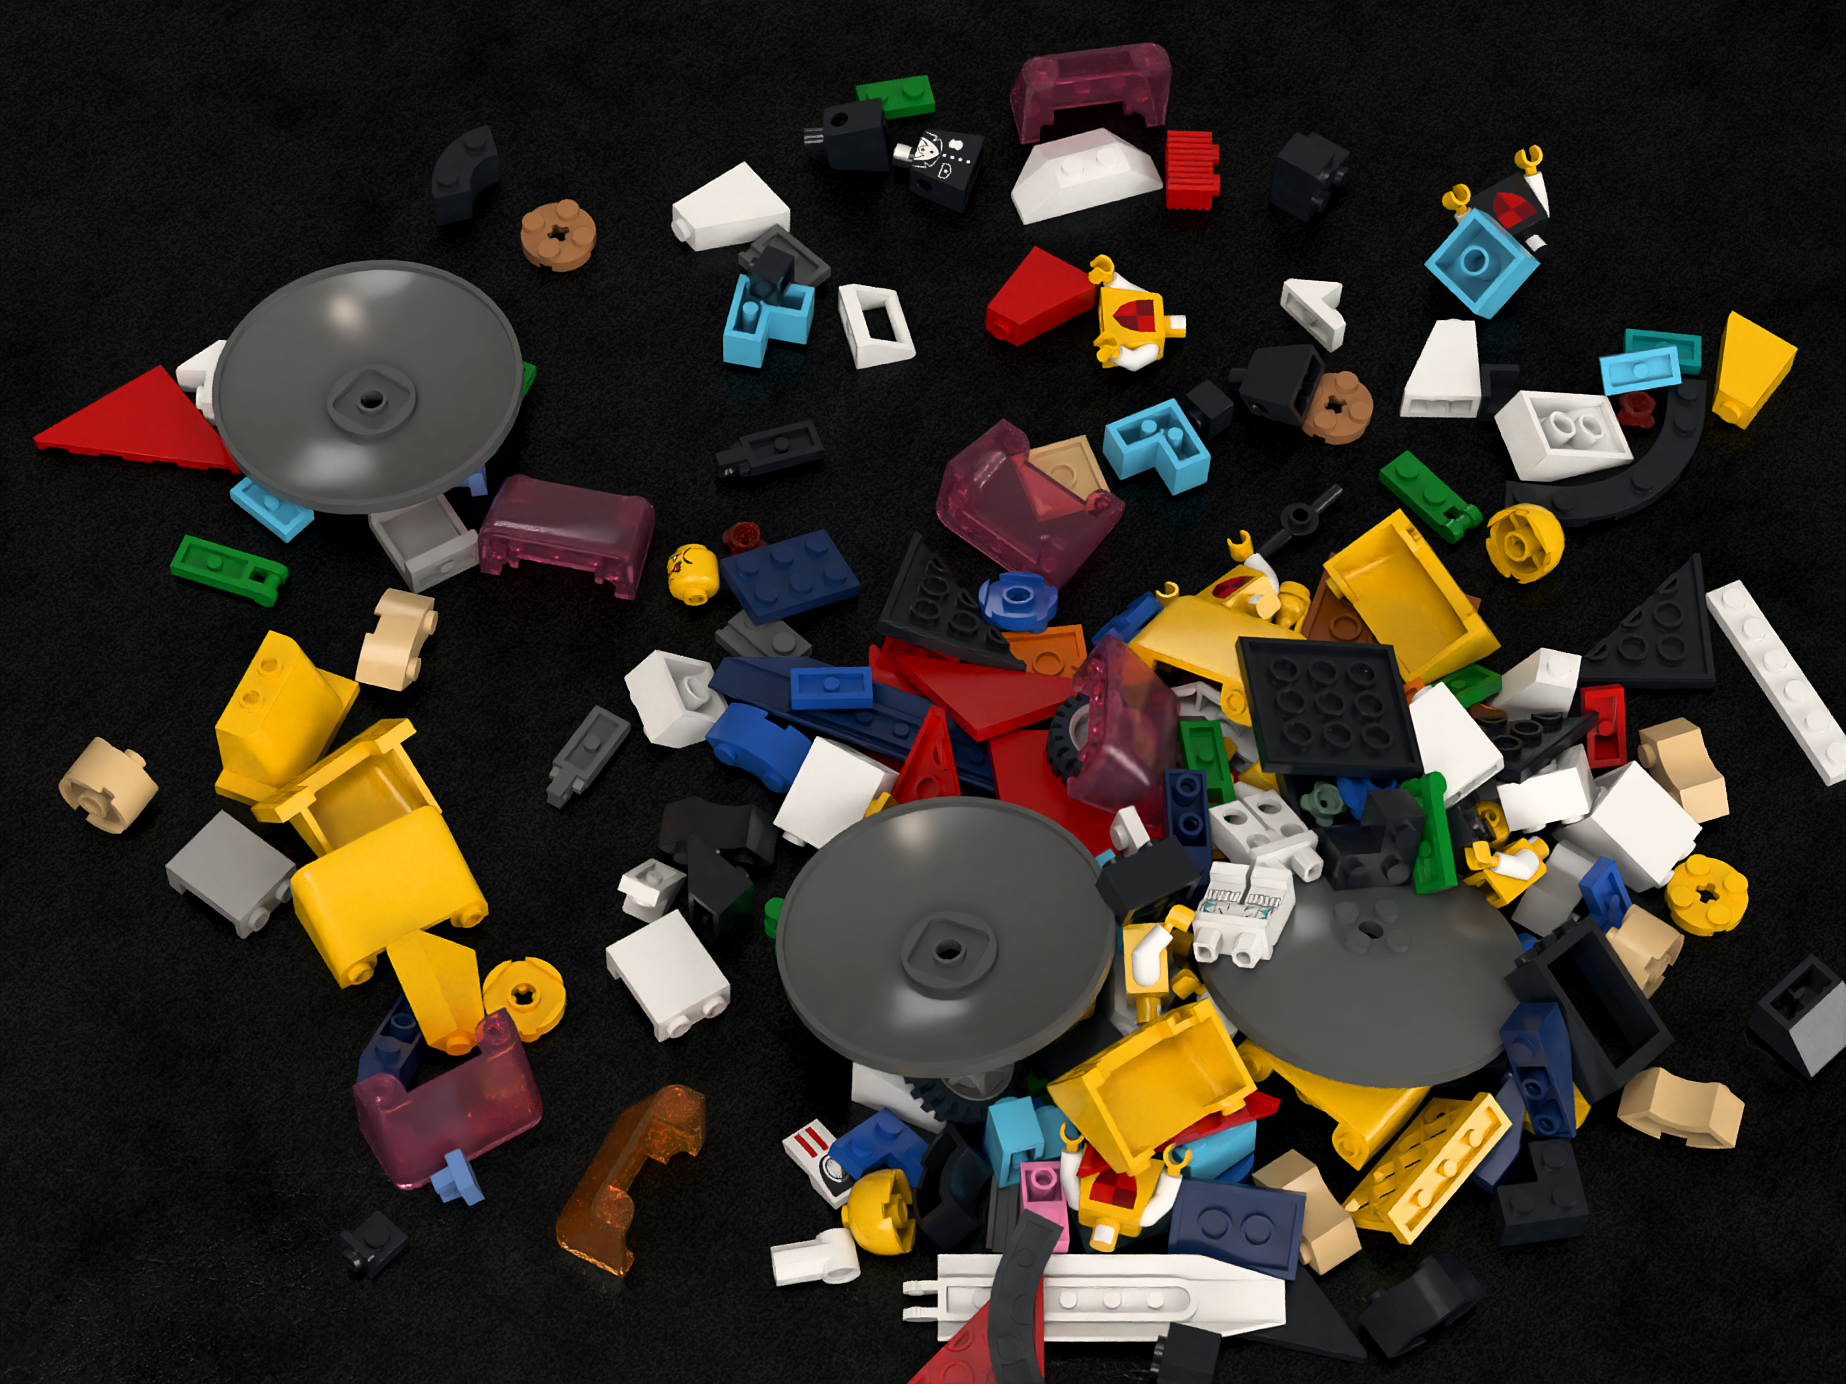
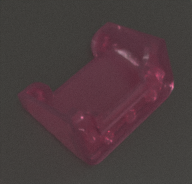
(1127, 73)
(1020, 512)
(569, 530)
(1128, 732)
(462, 1109)

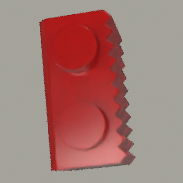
(1190, 170)

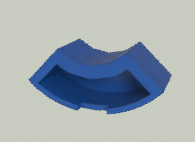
(755, 744)

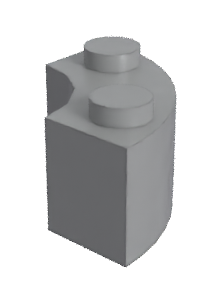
(1557, 892)

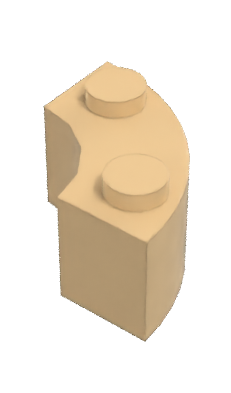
(392, 652)
(1683, 768)
(1683, 1108)
(1327, 1228)

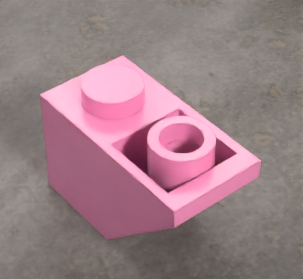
(1044, 1195)

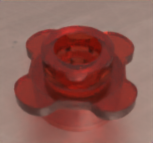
(1640, 402)
(743, 532)

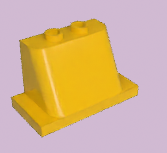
(279, 720)
(351, 790)

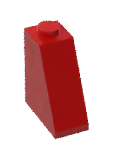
(1038, 298)

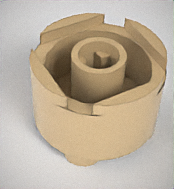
(108, 786)
(1645, 947)

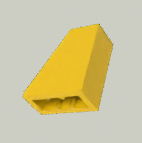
(1748, 369)
(441, 988)

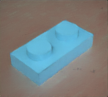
(1640, 370)
(274, 513)

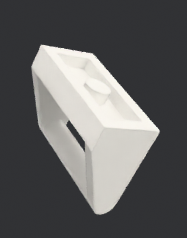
(866, 350)

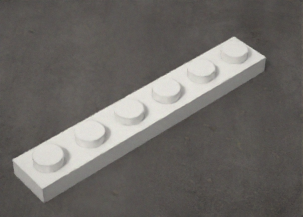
(1780, 679)

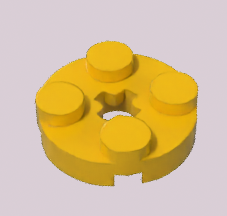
(1710, 875)
(521, 977)

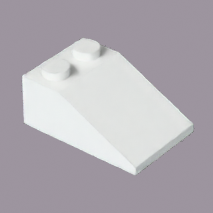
(1561, 435)

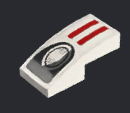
(809, 1150)

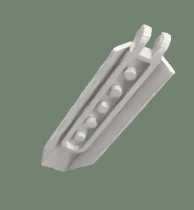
(1112, 1296)

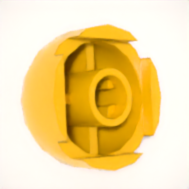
(1525, 542)
(880, 1213)

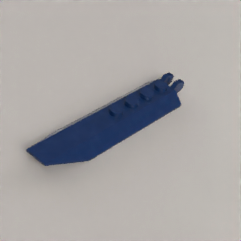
(885, 728)

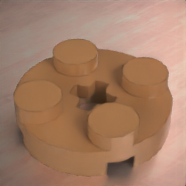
(558, 218)
(1355, 409)

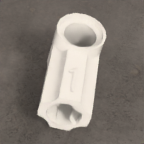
(827, 1257)

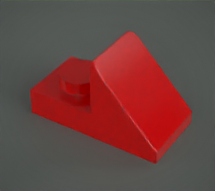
(1607, 741)

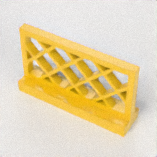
(1444, 1165)

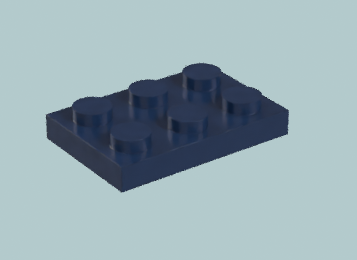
(789, 577)
(1238, 1225)

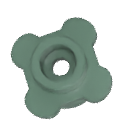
(1330, 796)

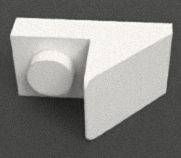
(1314, 308)
(197, 376)
(651, 889)

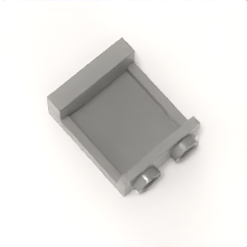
(426, 542)
(233, 873)

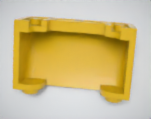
(1410, 601)
(1202, 640)
(383, 889)
(1154, 1085)
(1364, 1114)

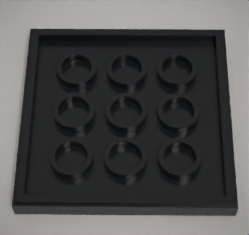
(1328, 708)

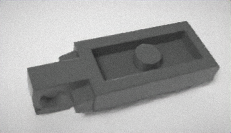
(585, 754)

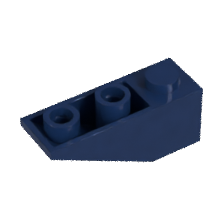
(1187, 817)
(395, 1046)
(1542, 1067)
(1506, 1153)

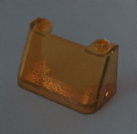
(599, 1208)

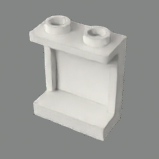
(669, 975)

